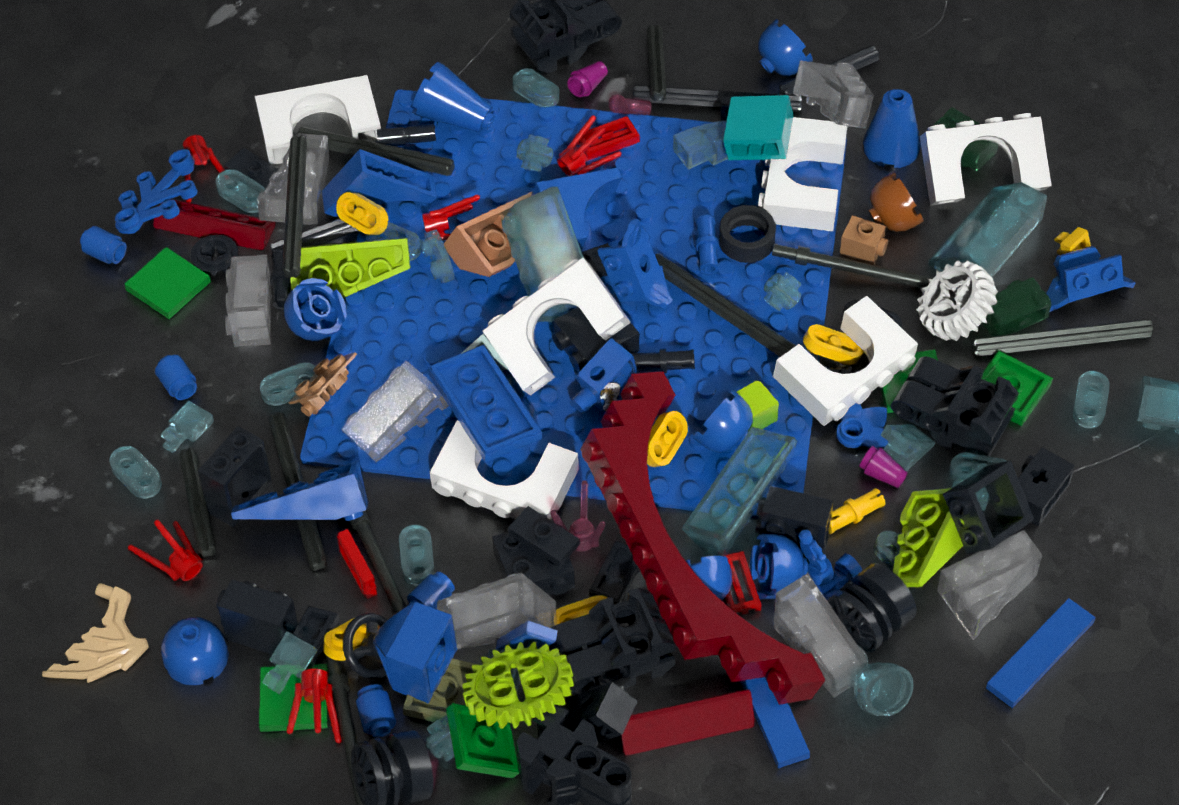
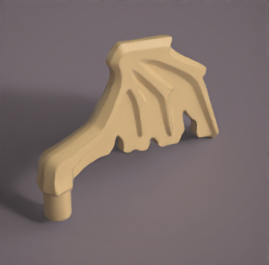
(103, 648)

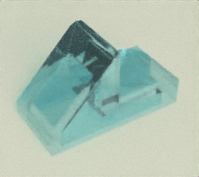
(906, 444)

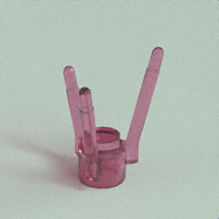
(582, 527)

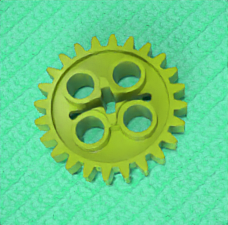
(492, 692)

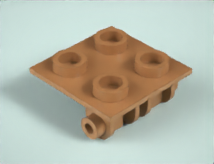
(325, 382)

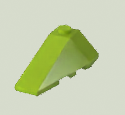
(353, 265)
(926, 537)

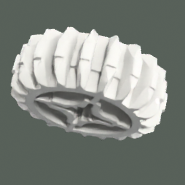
(957, 300)

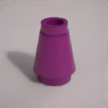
(586, 79)
(883, 467)

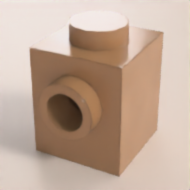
(863, 241)

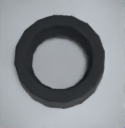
(747, 216)

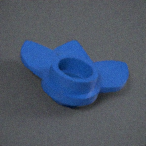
(866, 424)

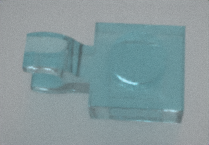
(187, 423)
(290, 658)

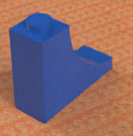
(379, 181)
(580, 192)

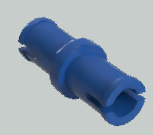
(707, 244)

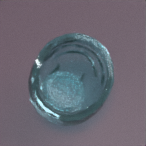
(883, 688)

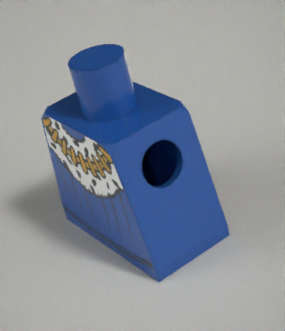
(604, 377)

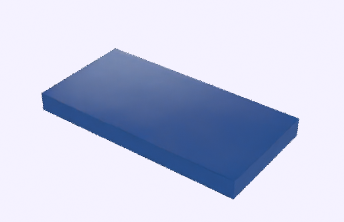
(484, 403)

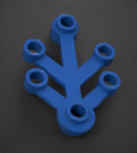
(131, 219)

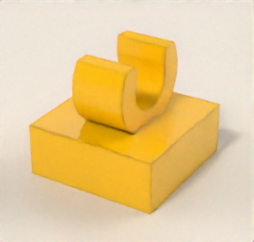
(1071, 242)

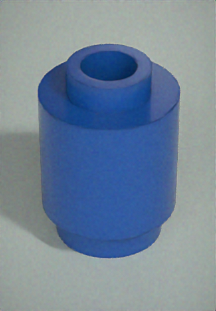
(103, 245)
(176, 377)
(431, 590)
(375, 710)

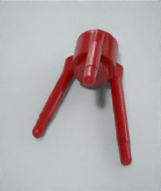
(200, 153)
(573, 160)
(439, 218)
(184, 561)
(315, 689)

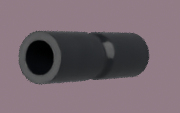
(402, 135)

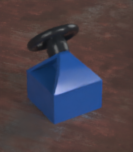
(411, 646)

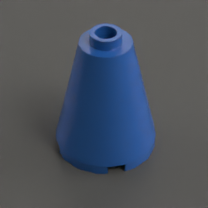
(451, 101)
(893, 131)

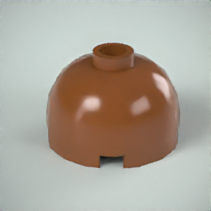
(893, 205)

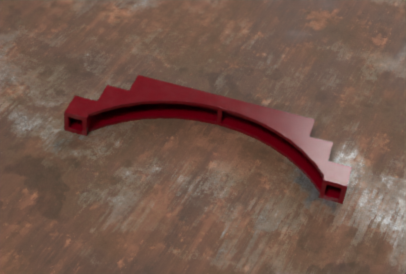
(692, 612)

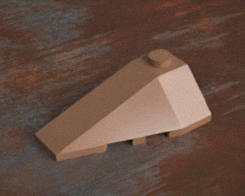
(481, 243)

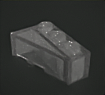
(837, 90)
(273, 200)
(249, 301)
(393, 411)
(989, 580)
(497, 609)
(813, 627)

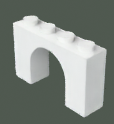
(284, 109)
(1019, 138)
(800, 204)
(514, 332)
(830, 393)
(545, 490)

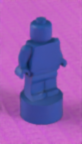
(819, 566)
(845, 571)

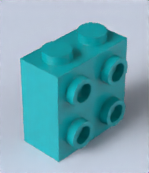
(758, 127)

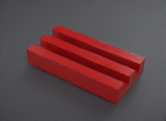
(611, 141)
(356, 564)
(742, 605)

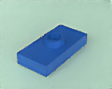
(527, 634)

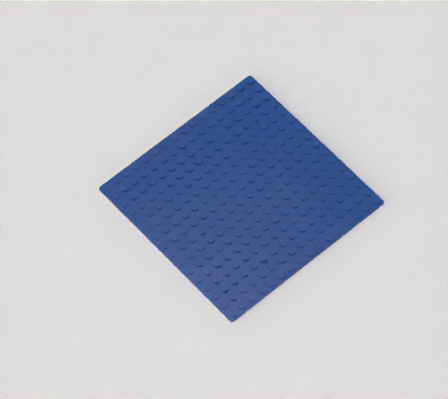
(430, 321)

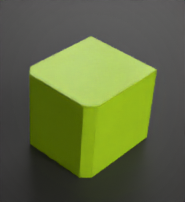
(762, 404)

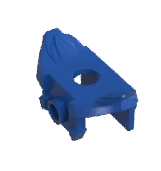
(635, 269)
(1085, 275)

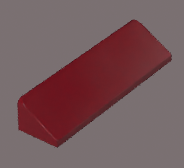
(206, 221)
(688, 722)

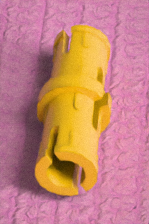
(855, 509)

